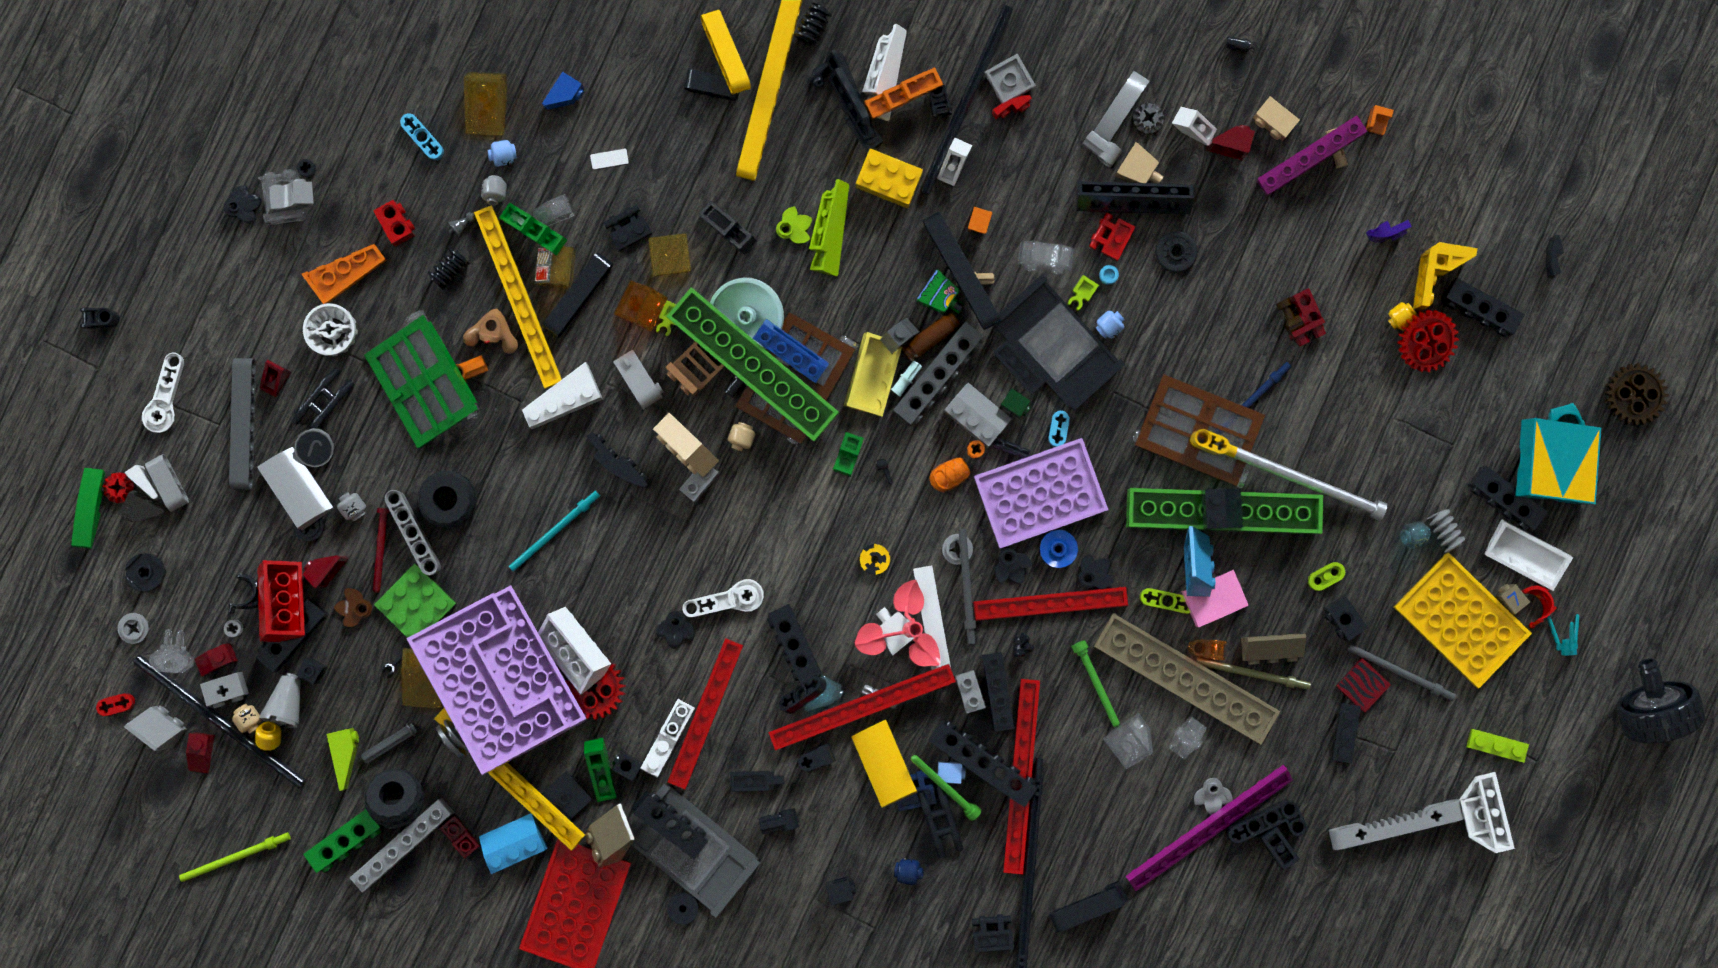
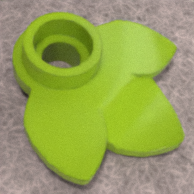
(797, 226)

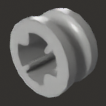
(234, 622)

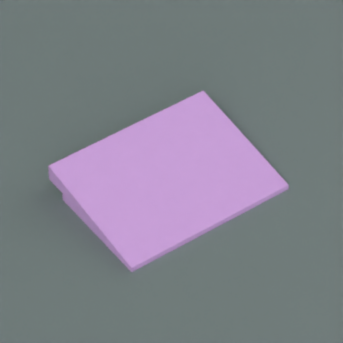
(496, 679)

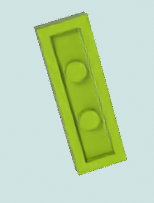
(1497, 745)

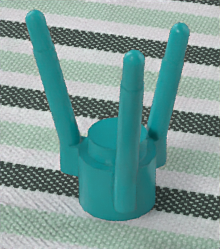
(1570, 645)

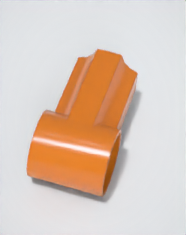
(473, 367)

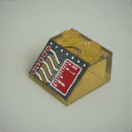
(553, 269)

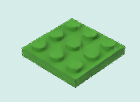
(415, 602)

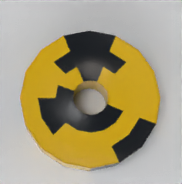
(868, 553)

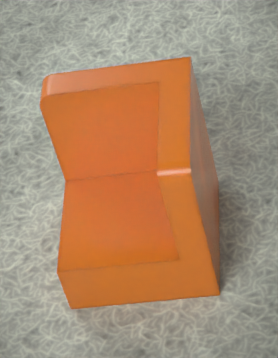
(1378, 119)
(979, 220)

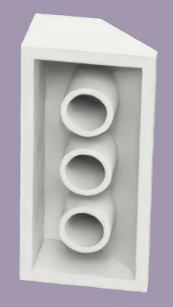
(573, 649)

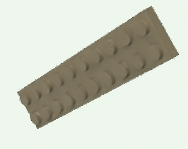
(1187, 678)

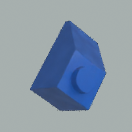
(564, 92)

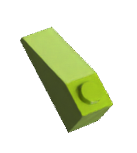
(343, 752)

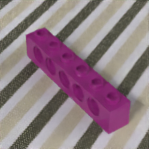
(1312, 155)

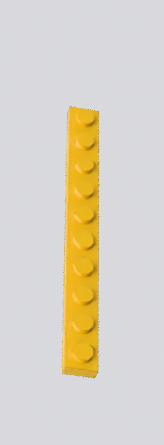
(518, 296)

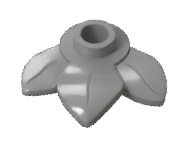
(1212, 799)

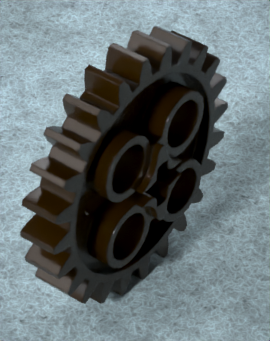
(1624, 406)

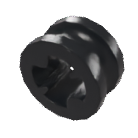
(311, 171)

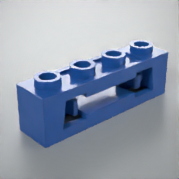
(790, 350)

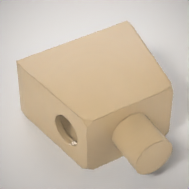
(1139, 167)

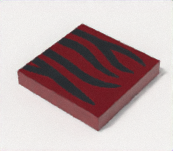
(1363, 685)

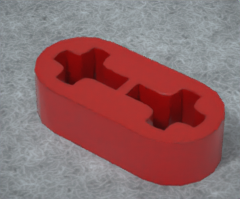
(116, 708)

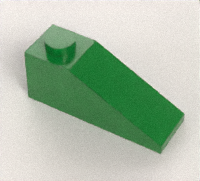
(599, 769)

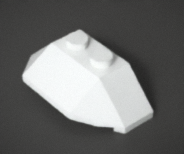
(1486, 814)

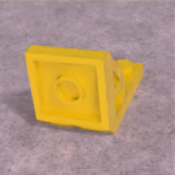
(1437, 262)

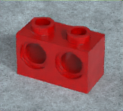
(391, 225)

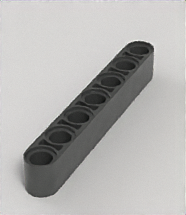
(242, 423)

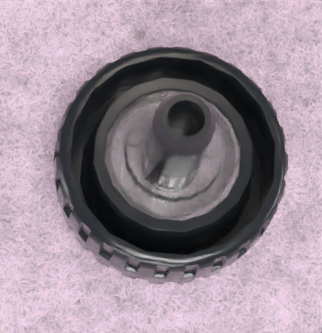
(1660, 708)

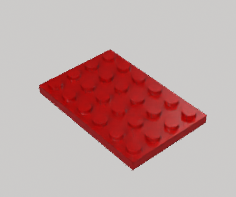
(574, 907)

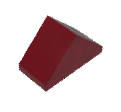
(273, 378)

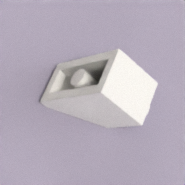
(1194, 125)
(954, 161)

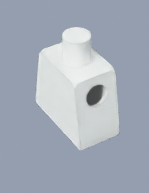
(893, 624)

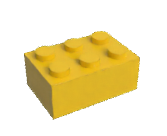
(889, 178)

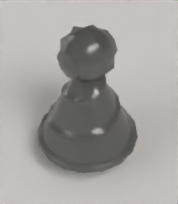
(459, 225)

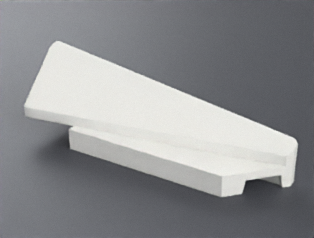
(885, 65)

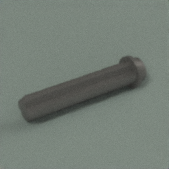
(390, 742)

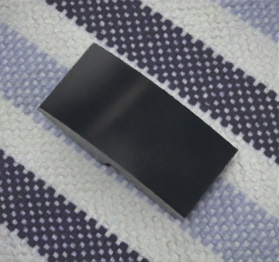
(1553, 250)

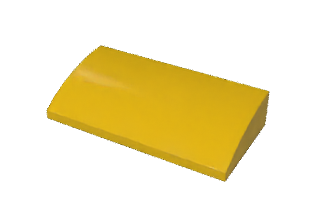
(884, 764)

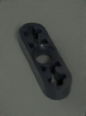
(813, 688)

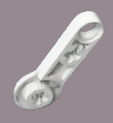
(163, 397)
(730, 599)

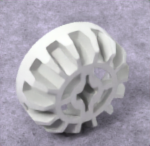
(316, 326)

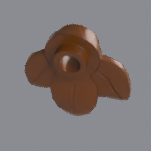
(351, 607)

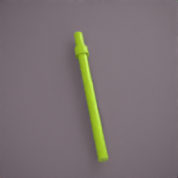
(269, 843)

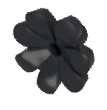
(1022, 645)

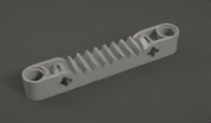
(1446, 811)

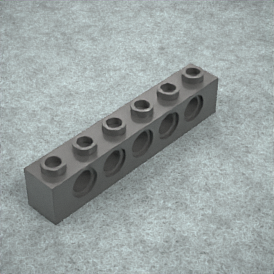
(965, 333)

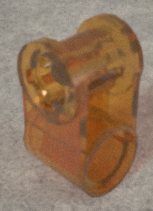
(1210, 649)

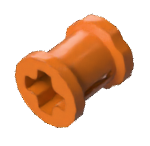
(981, 449)

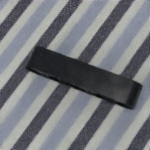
(577, 295)

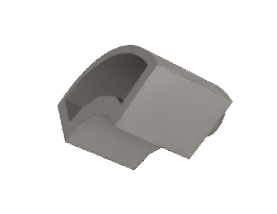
(289, 197)

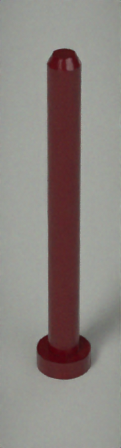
(380, 548)

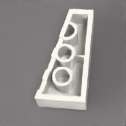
(565, 397)

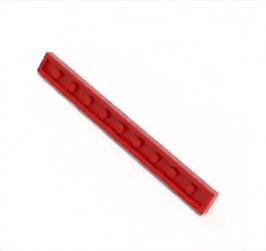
(862, 706)
(1023, 761)

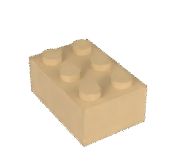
(689, 449)

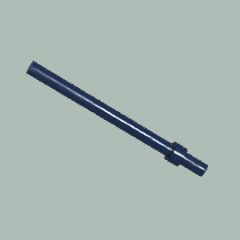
(1274, 378)

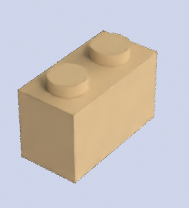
(1275, 119)

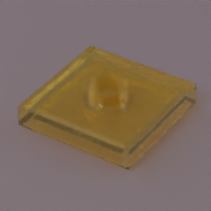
(669, 254)

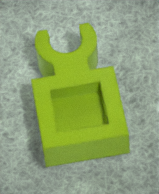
(1084, 290)
(666, 322)

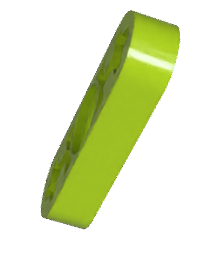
(1154, 592)

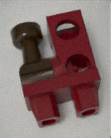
(1307, 319)

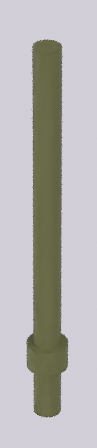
(1288, 681)

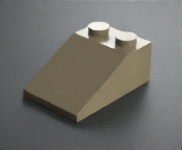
(610, 837)

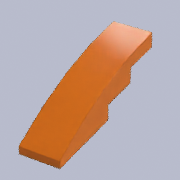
(903, 93)

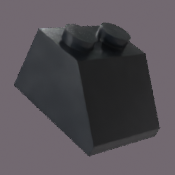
(1222, 508)

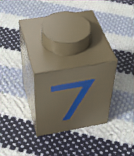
(1512, 598)

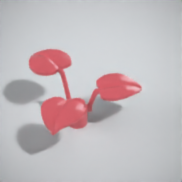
(907, 600)

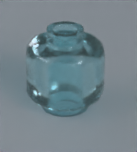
(1415, 534)

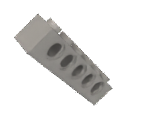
(402, 845)

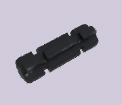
(1011, 448)

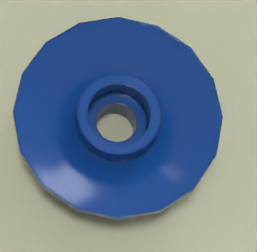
(1065, 541)

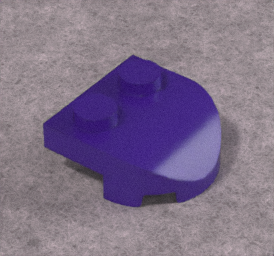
(1385, 232)

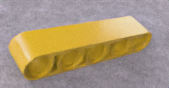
(725, 52)

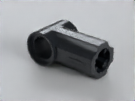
(783, 820)

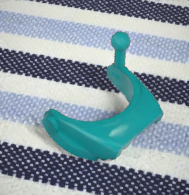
(1556, 413)

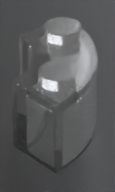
(1045, 256)

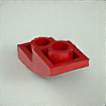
(1016, 104)

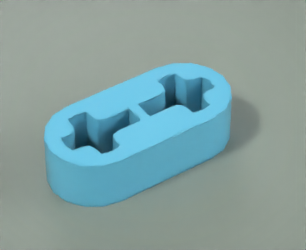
(1054, 427)

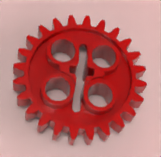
(1428, 341)
(611, 679)

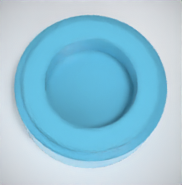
(1108, 275)

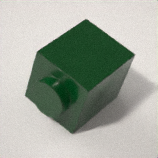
(1016, 403)

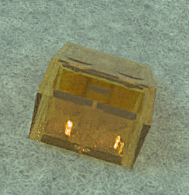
(415, 684)

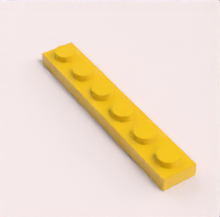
(538, 805)

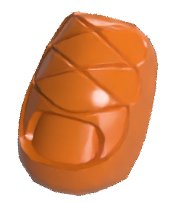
(949, 474)

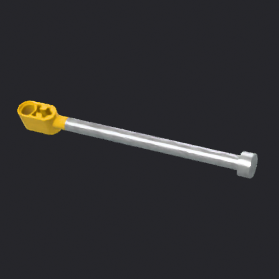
(1376, 509)

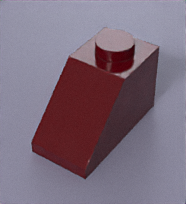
(215, 659)
(199, 751)

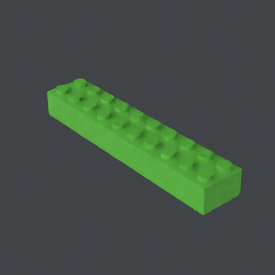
(753, 364)
(1259, 511)

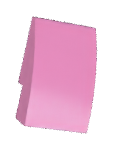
(1224, 600)

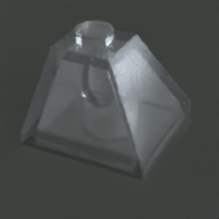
(1130, 741)

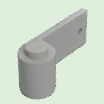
(638, 379)

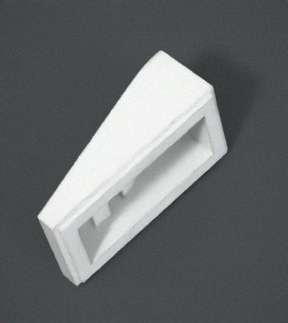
(141, 478)

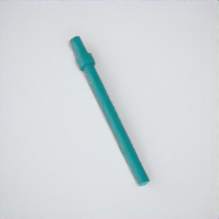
(582, 506)

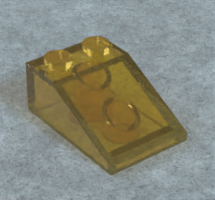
(485, 103)

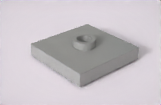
(1010, 79)

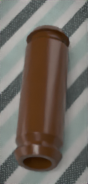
(931, 336)

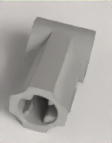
(1106, 151)

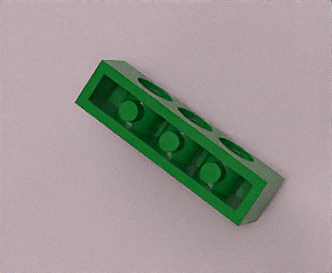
(316, 855)

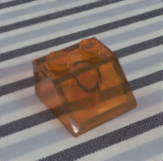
(640, 305)

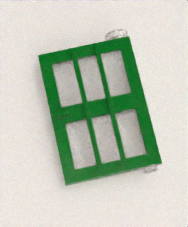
(422, 380)

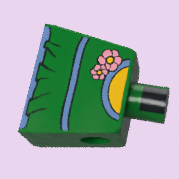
(940, 294)

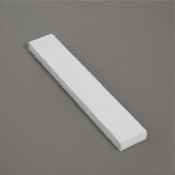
(931, 611)

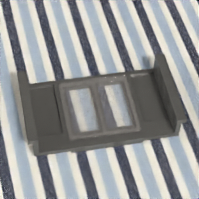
(715, 871)

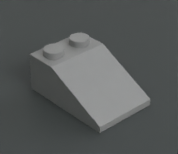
(157, 728)

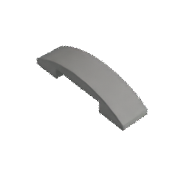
(1121, 106)

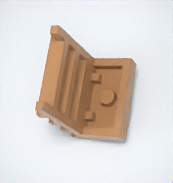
(689, 381)

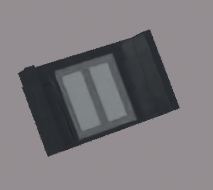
(1057, 343)

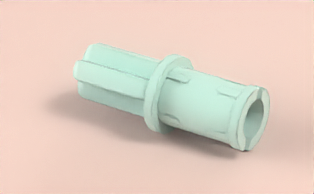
(906, 378)

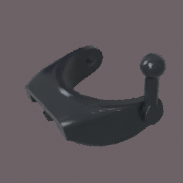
(252, 603)

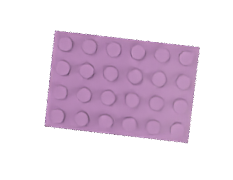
(1040, 493)

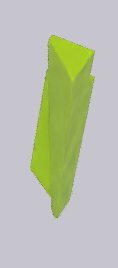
(829, 230)

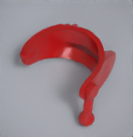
(1546, 600)

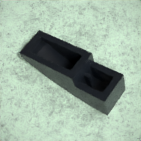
(727, 227)

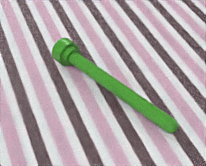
(1081, 650)
(971, 810)

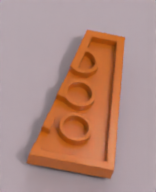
(338, 276)

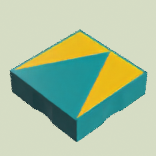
(1558, 461)

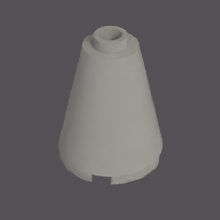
(284, 702)

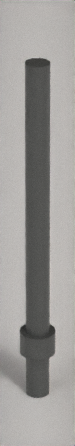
(969, 623)
(1434, 688)

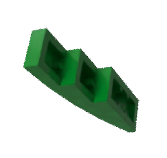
(533, 229)
(87, 508)

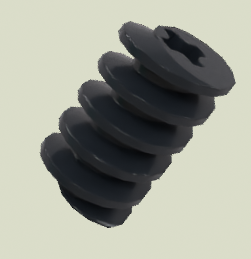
(812, 24)
(448, 268)

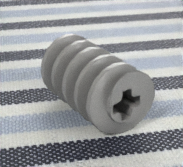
(1446, 530)

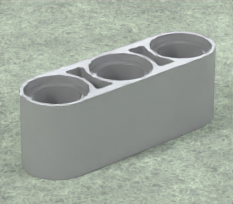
(167, 482)

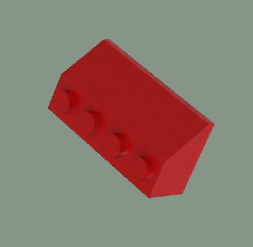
(280, 601)

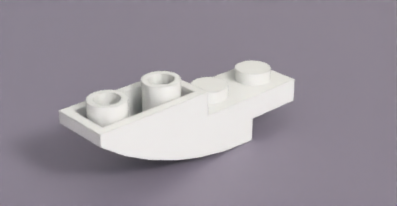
(667, 738)

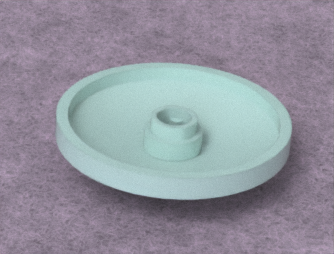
(749, 304)

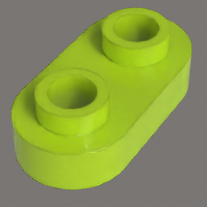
(1326, 577)

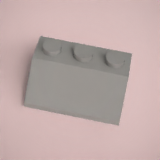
(977, 415)

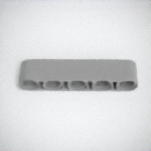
(405, 526)

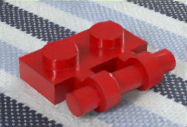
(1117, 239)

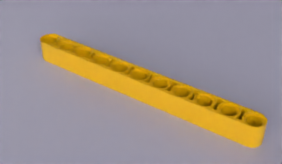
(768, 89)

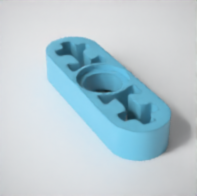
(409, 130)

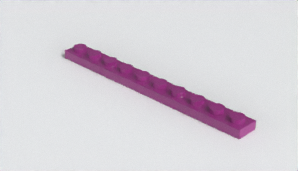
(1209, 828)

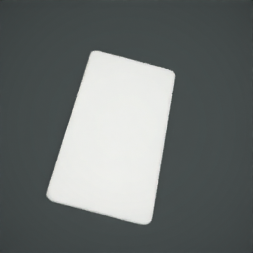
(609, 158)

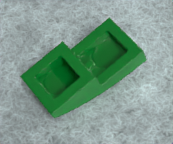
(848, 454)

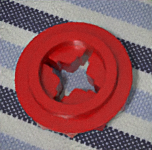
(112, 480)

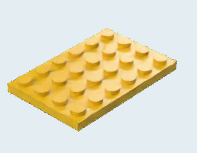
(1462, 620)

